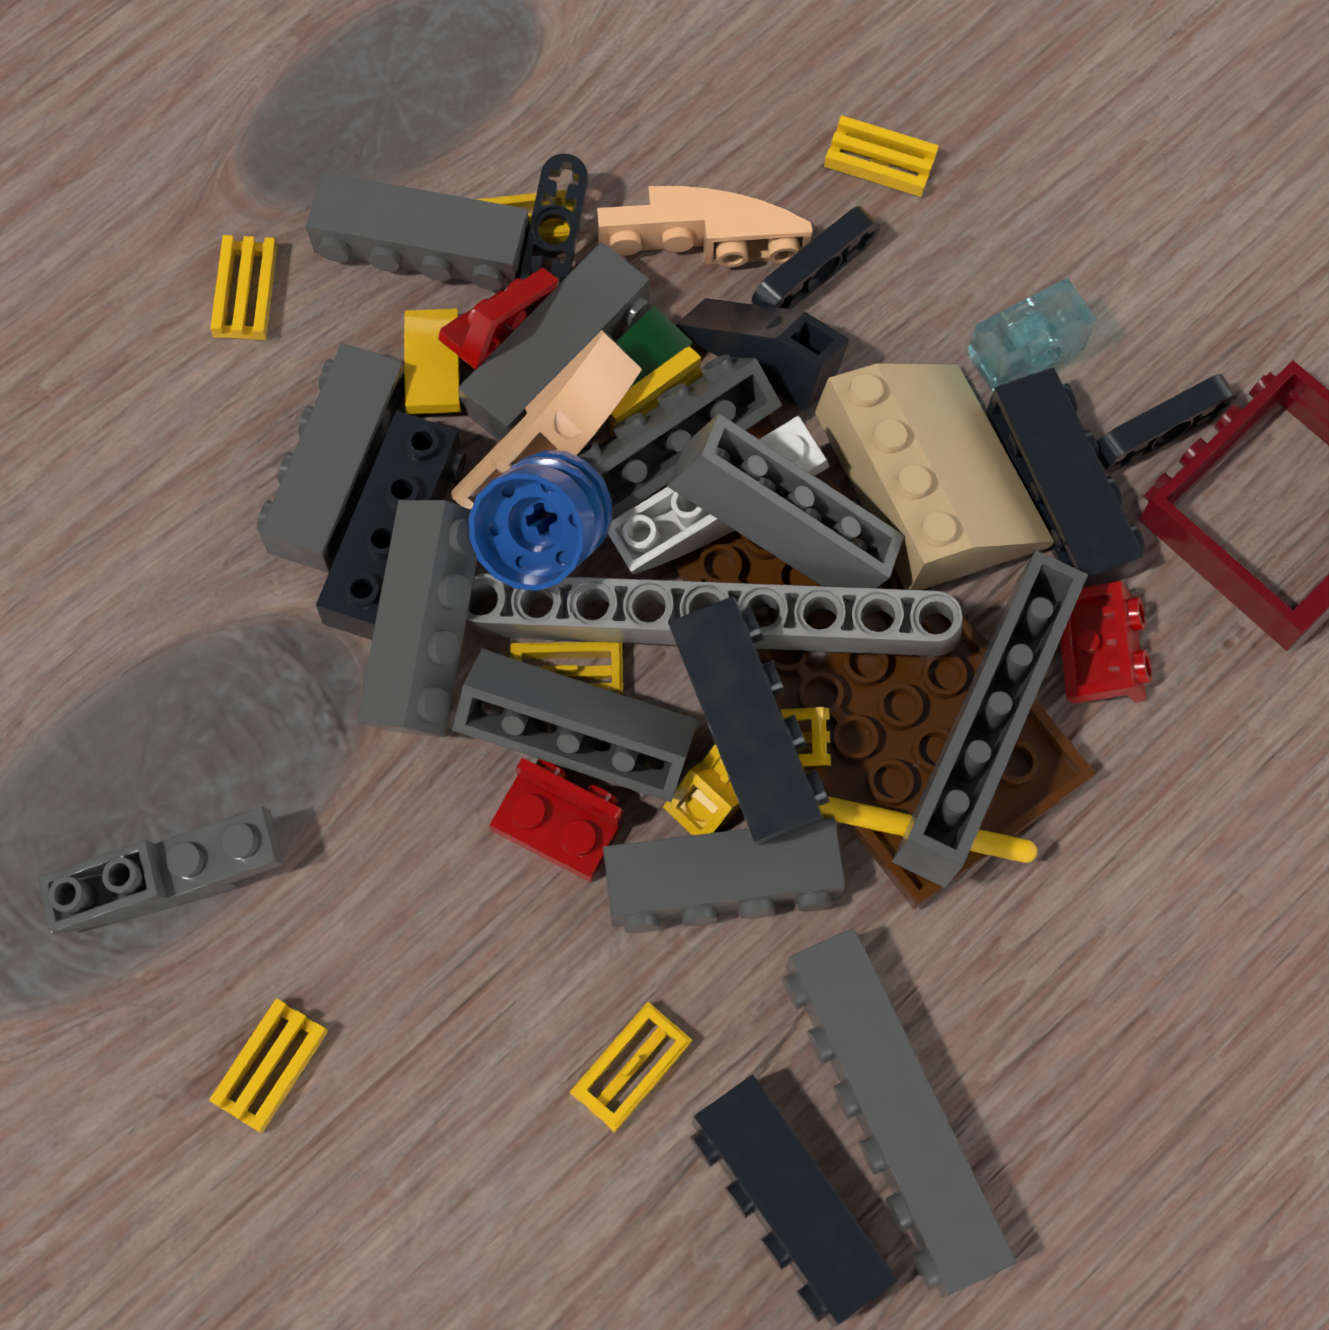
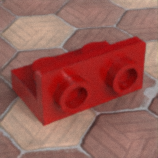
(493, 319)
(1103, 646)
(558, 818)

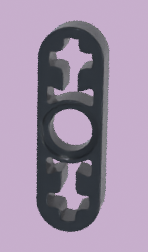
(548, 192)
(818, 260)
(1165, 422)

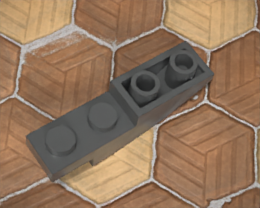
(160, 875)

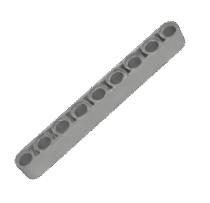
(681, 598)

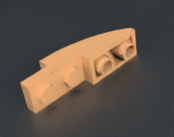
(724, 223)
(561, 415)

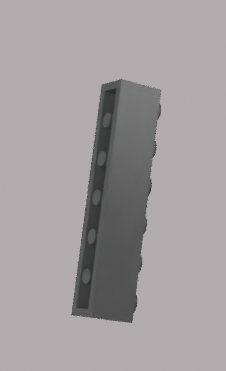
(990, 720)
(898, 1113)

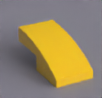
(429, 365)
(704, 797)

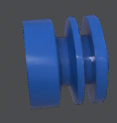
(522, 540)

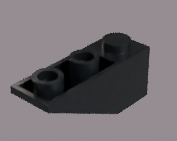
(789, 344)

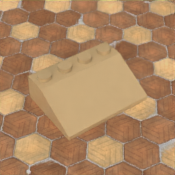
(930, 469)

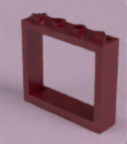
(1309, 404)

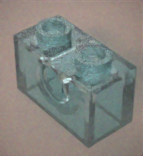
(1031, 335)

